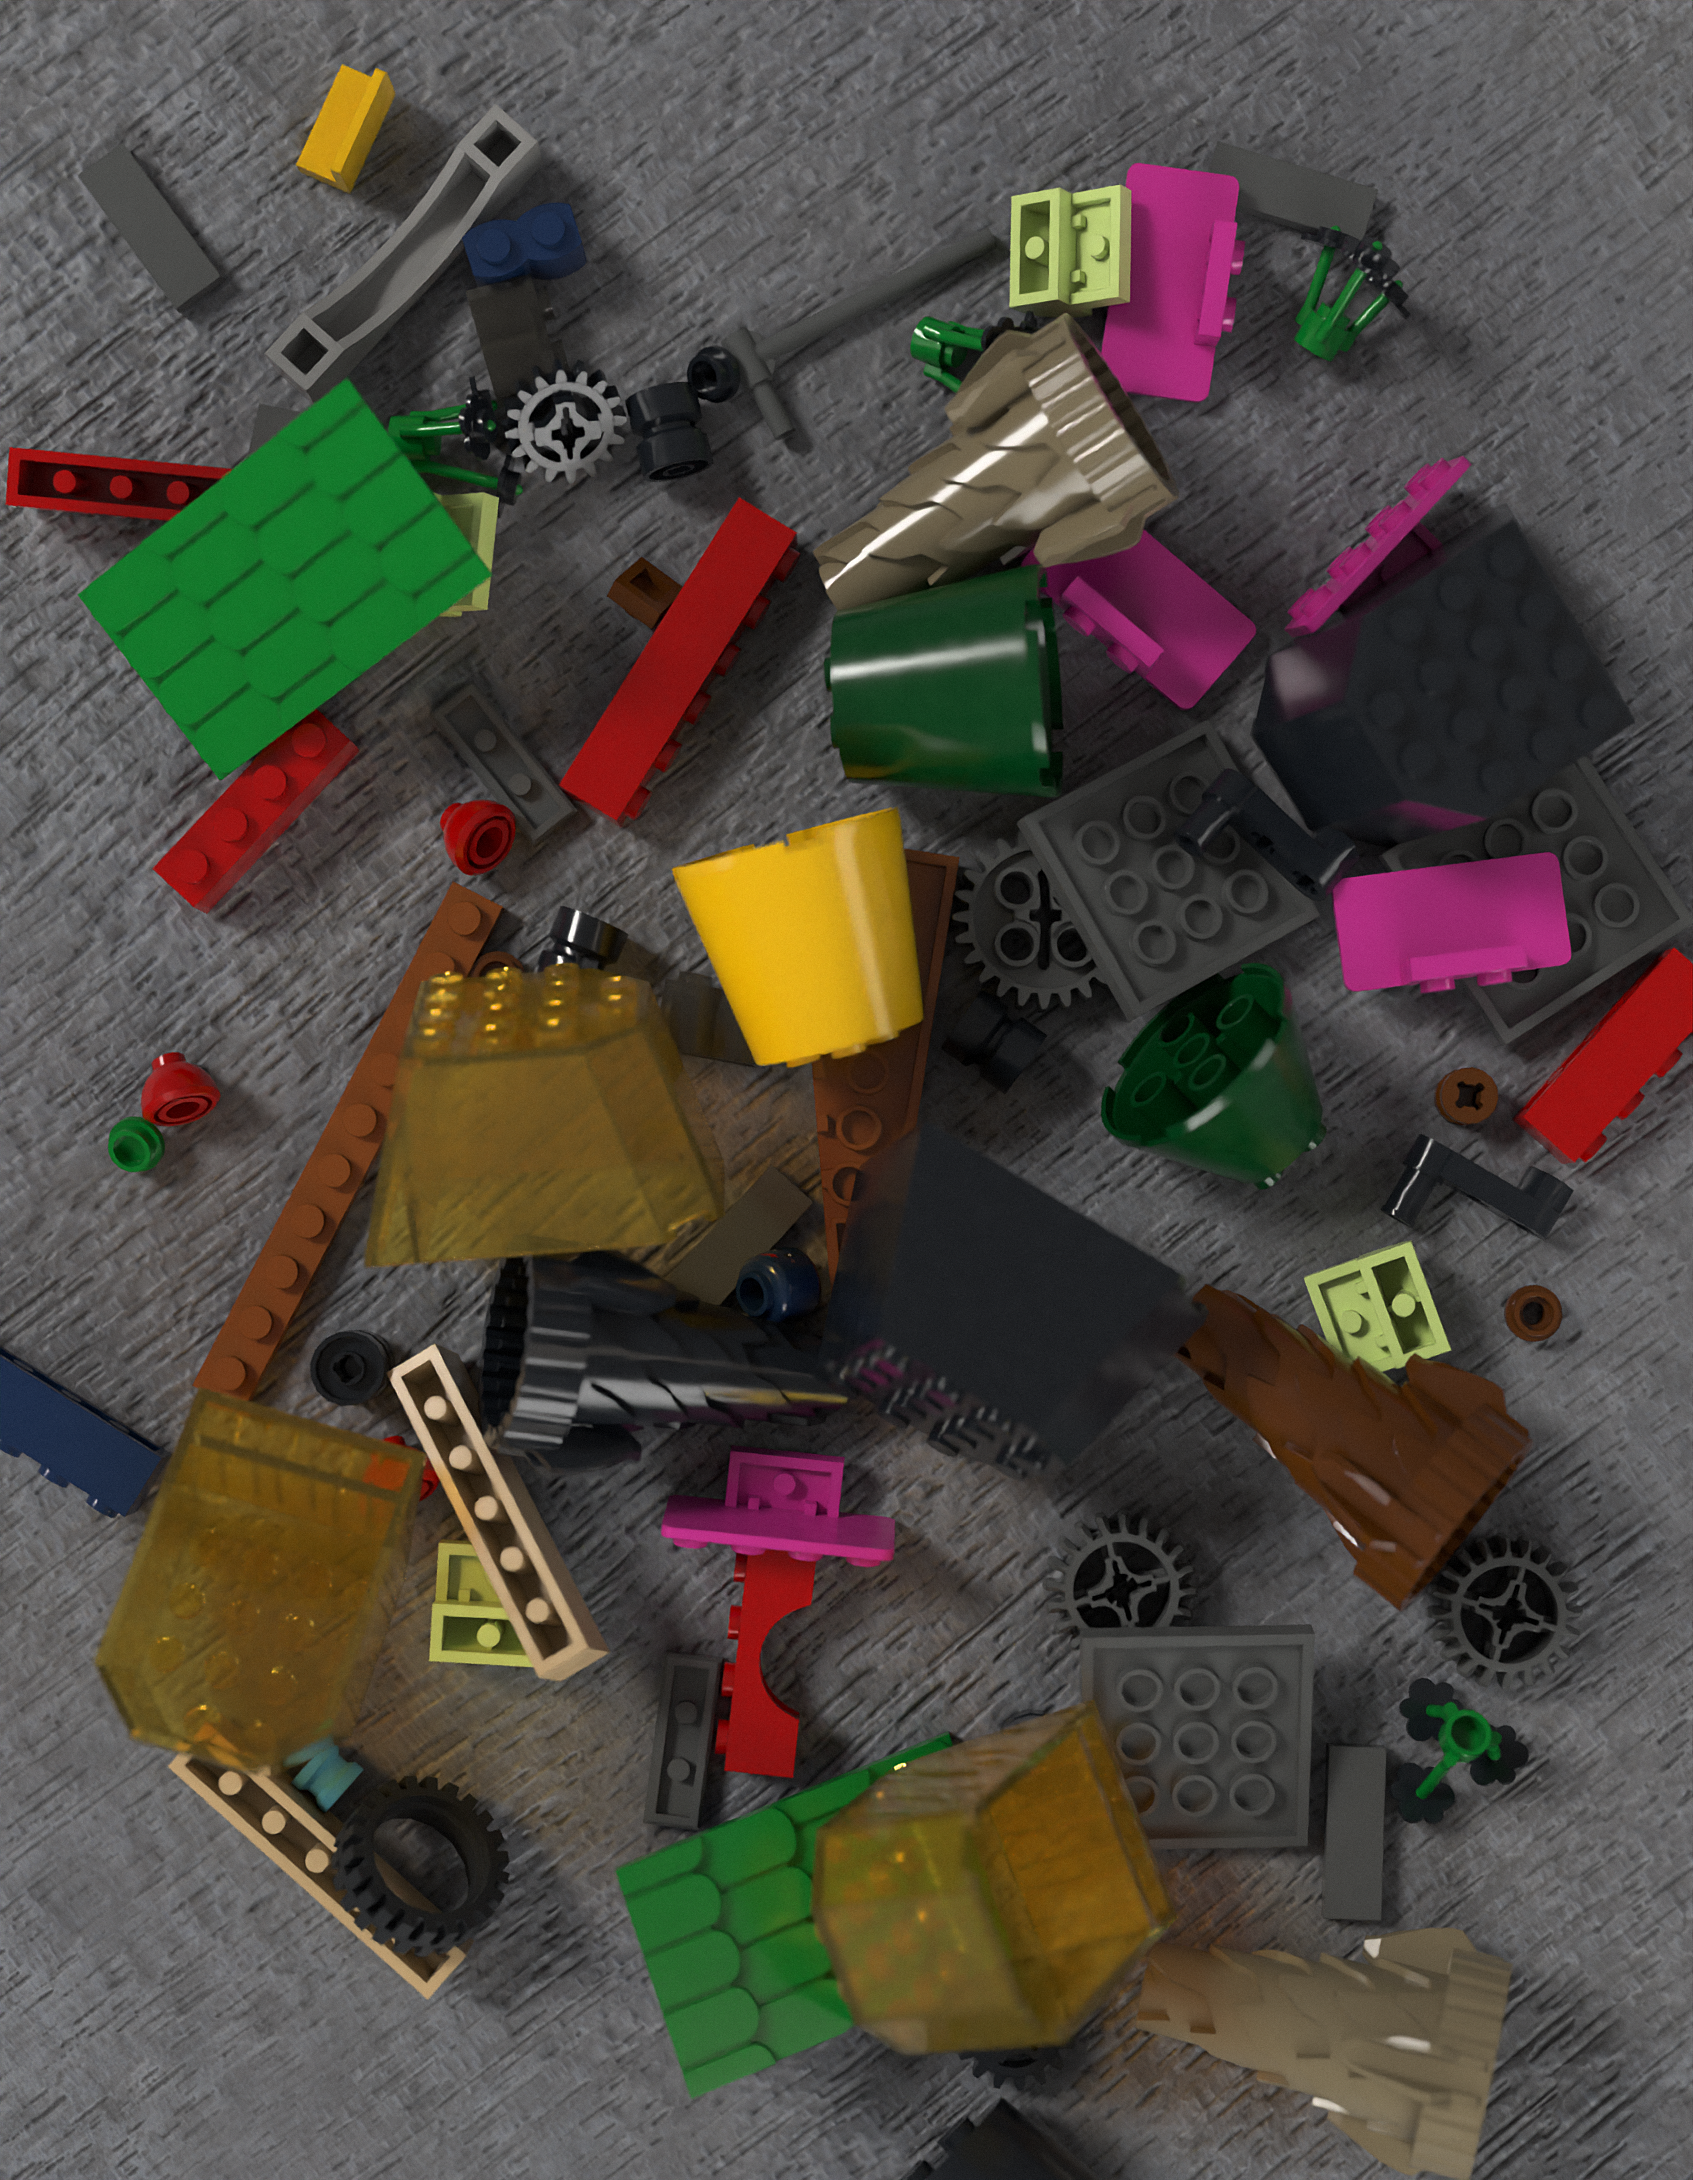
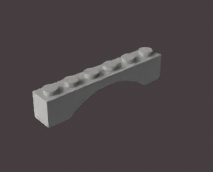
(353, 318)

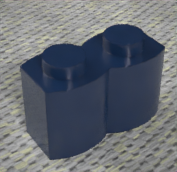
(538, 243)

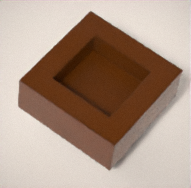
(644, 592)

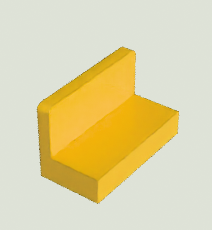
(346, 127)

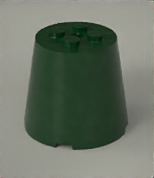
(951, 687)

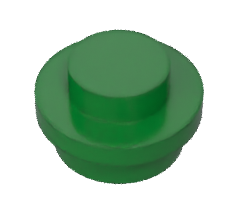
(135, 1144)

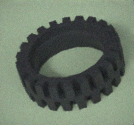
(385, 1908)

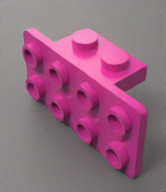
(1178, 282)
(1394, 544)
(1152, 617)
(1451, 923)
(784, 1505)

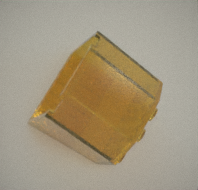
(539, 1122)
(260, 1587)
(989, 1889)

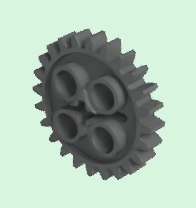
(992, 917)

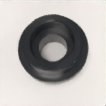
(714, 374)

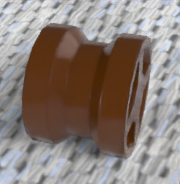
(1456, 1101)

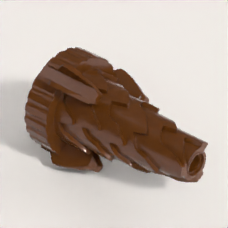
(1388, 1463)

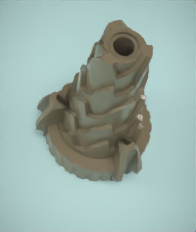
(1036, 459)
(1384, 2046)

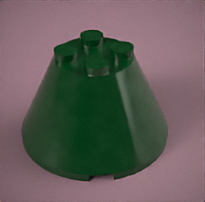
(1221, 1081)

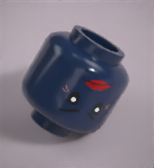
(779, 1285)

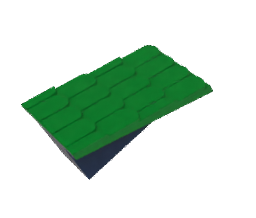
(285, 581)
(736, 1934)

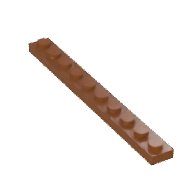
(338, 1161)

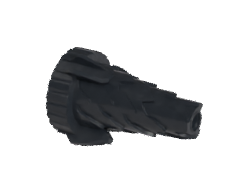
(604, 1346)

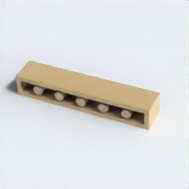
(498, 1516)
(301, 1842)

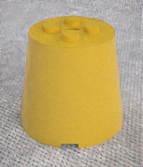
(812, 937)

